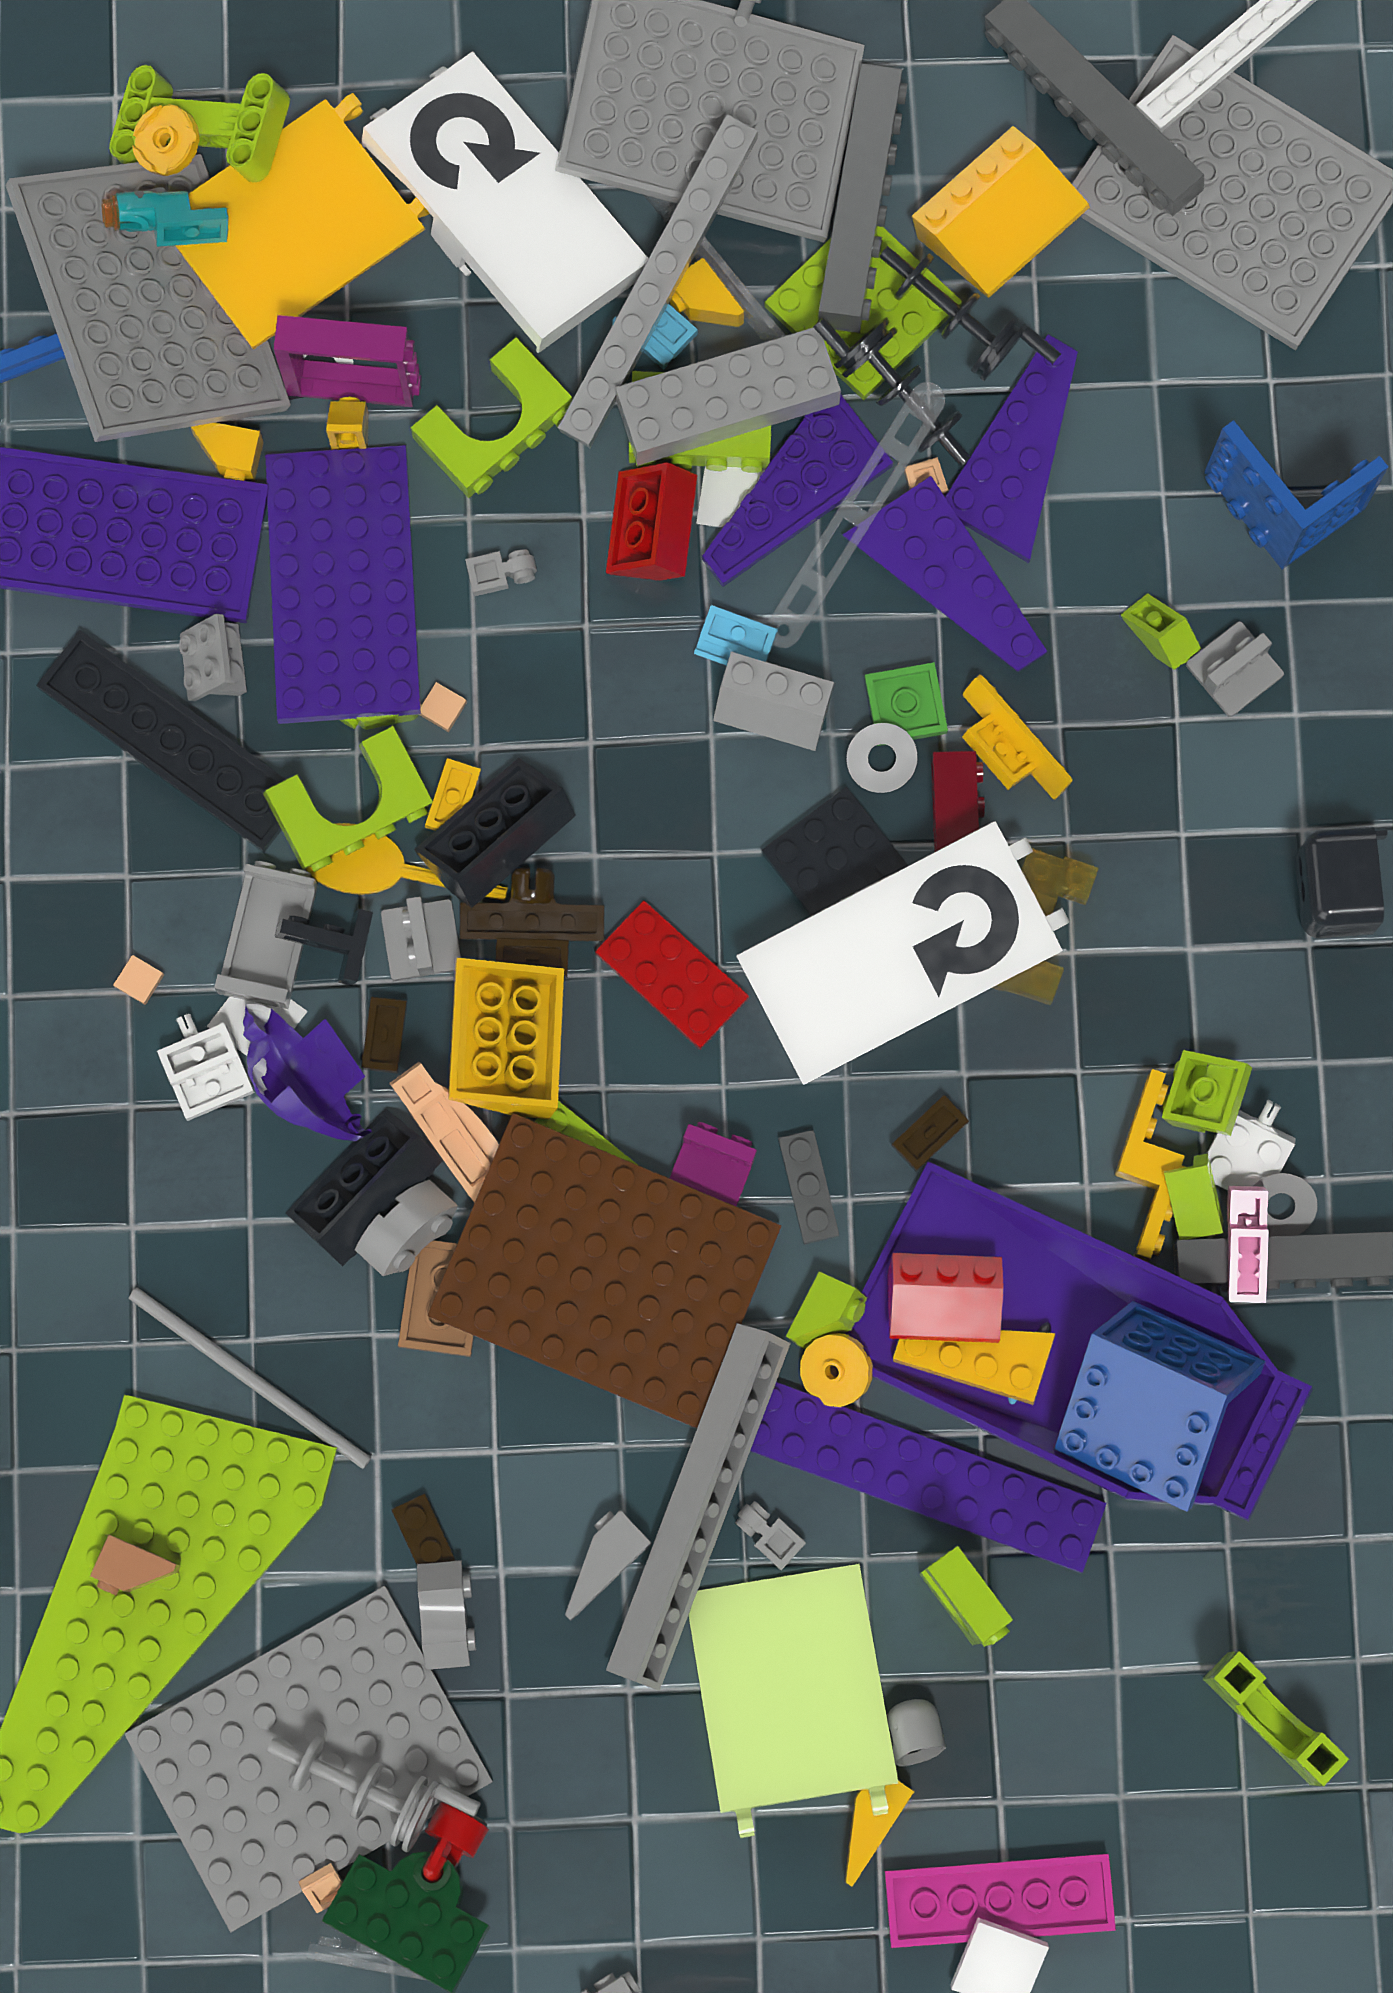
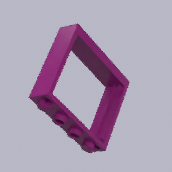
(351, 341)

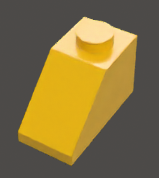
(706, 298)
(348, 424)
(231, 449)

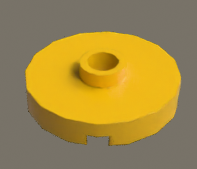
(152, 134)
(851, 1362)

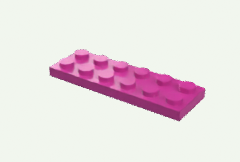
(1021, 1895)

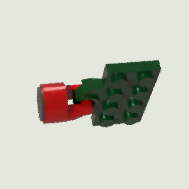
(414, 1908)

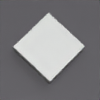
(998, 1961)

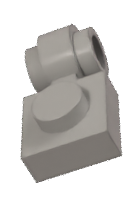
(489, 573)
(777, 1542)

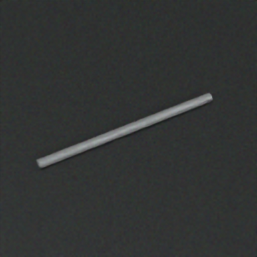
(249, 1378)

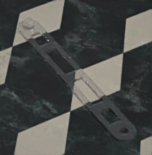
(923, 403)

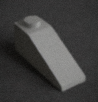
(609, 1554)

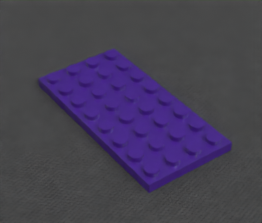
(129, 534)
(342, 584)

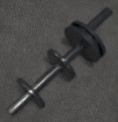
(997, 346)
(868, 349)

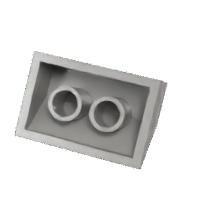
(773, 701)

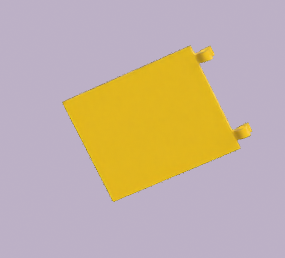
(303, 227)

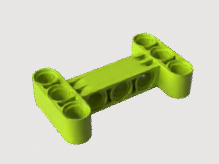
(245, 129)

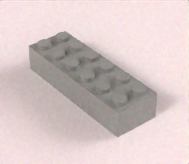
(728, 395)

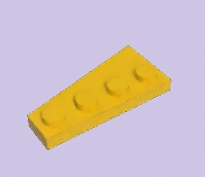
(1004, 1368)

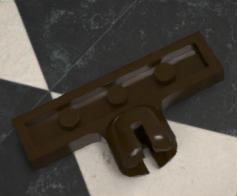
(532, 914)

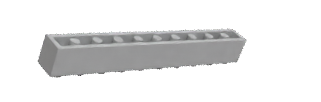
(658, 280)
(698, 1506)

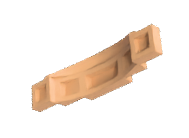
(449, 1126)

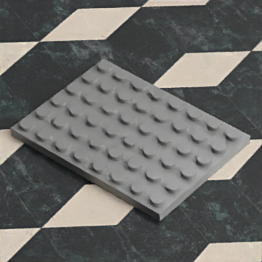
(666, 75)
(1277, 208)
(135, 316)
(234, 1803)

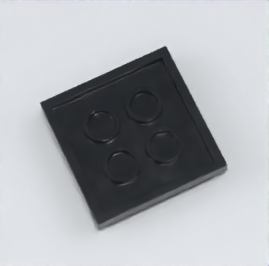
(832, 853)

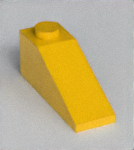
(869, 1830)

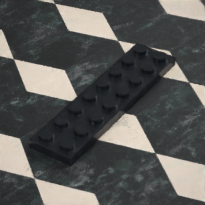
(165, 737)

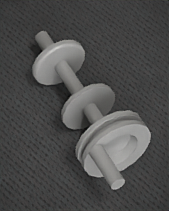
(412, 1812)

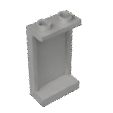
(256, 962)

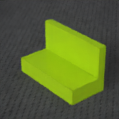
(1195, 1199)

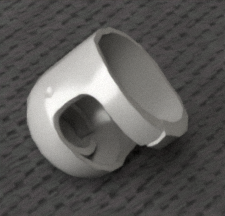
(915, 1727)

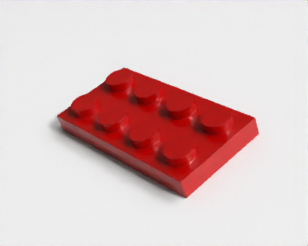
(672, 975)

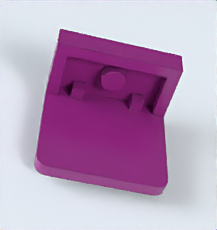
(714, 1163)

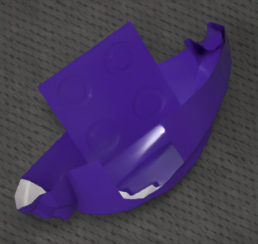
(302, 1076)

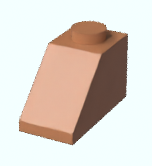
(129, 1567)

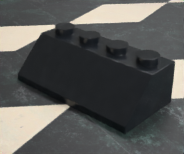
(496, 832)
(363, 1185)

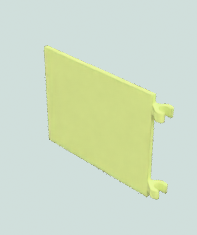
(791, 1691)

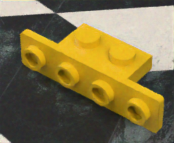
(1008, 743)

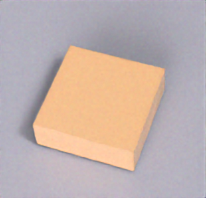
(920, 471)
(442, 707)
(138, 980)
(321, 1887)

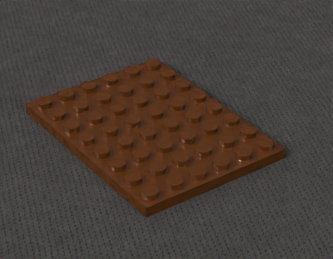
(604, 1270)

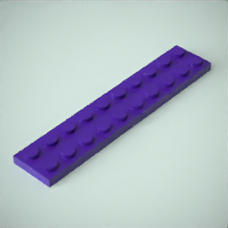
(929, 1477)

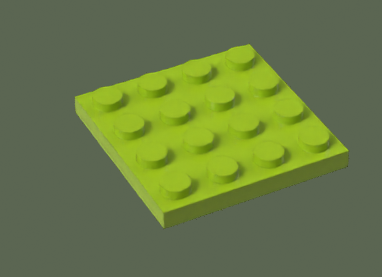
(914, 315)

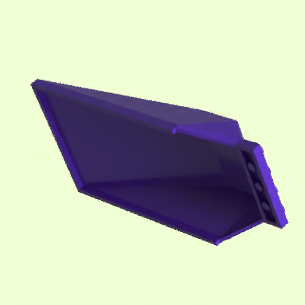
(1076, 1287)

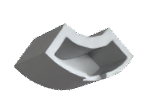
(399, 1237)
(444, 1615)

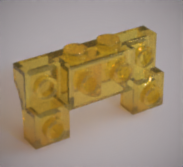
(1048, 879)

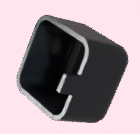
(1340, 882)

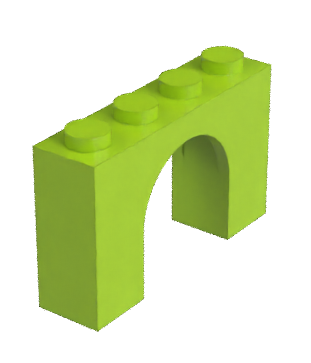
(745, 451)
(475, 462)
(317, 839)
(967, 1598)
(1302, 1748)

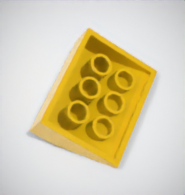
(999, 212)
(506, 1037)

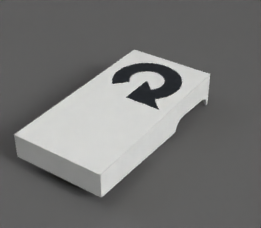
(500, 203)
(901, 951)

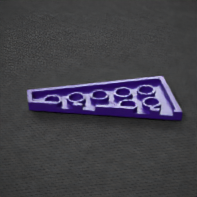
(1010, 468)
(938, 559)

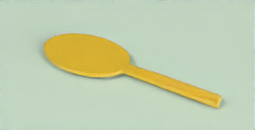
(376, 869)

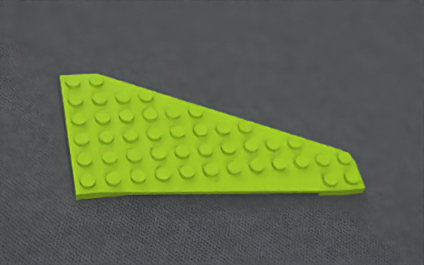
(187, 1490)

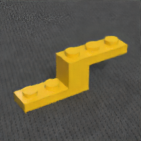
(1146, 1165)

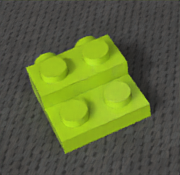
(1206, 1093)

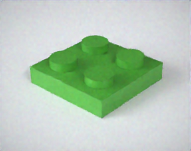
(908, 699)

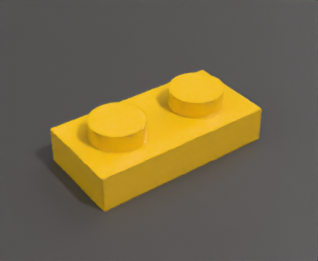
(453, 792)

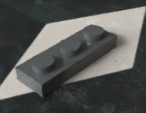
(808, 1187)

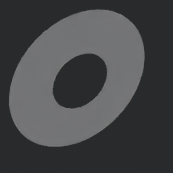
(881, 734)
(1304, 1200)

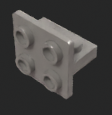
(212, 659)
(1235, 668)
(420, 938)

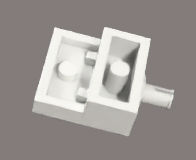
(204, 1069)
(1251, 1150)

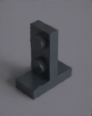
(332, 939)

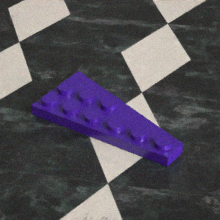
(796, 489)

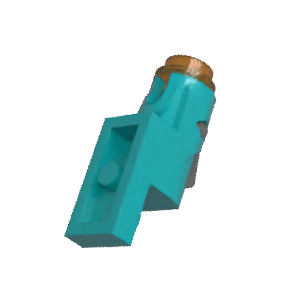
(167, 215)

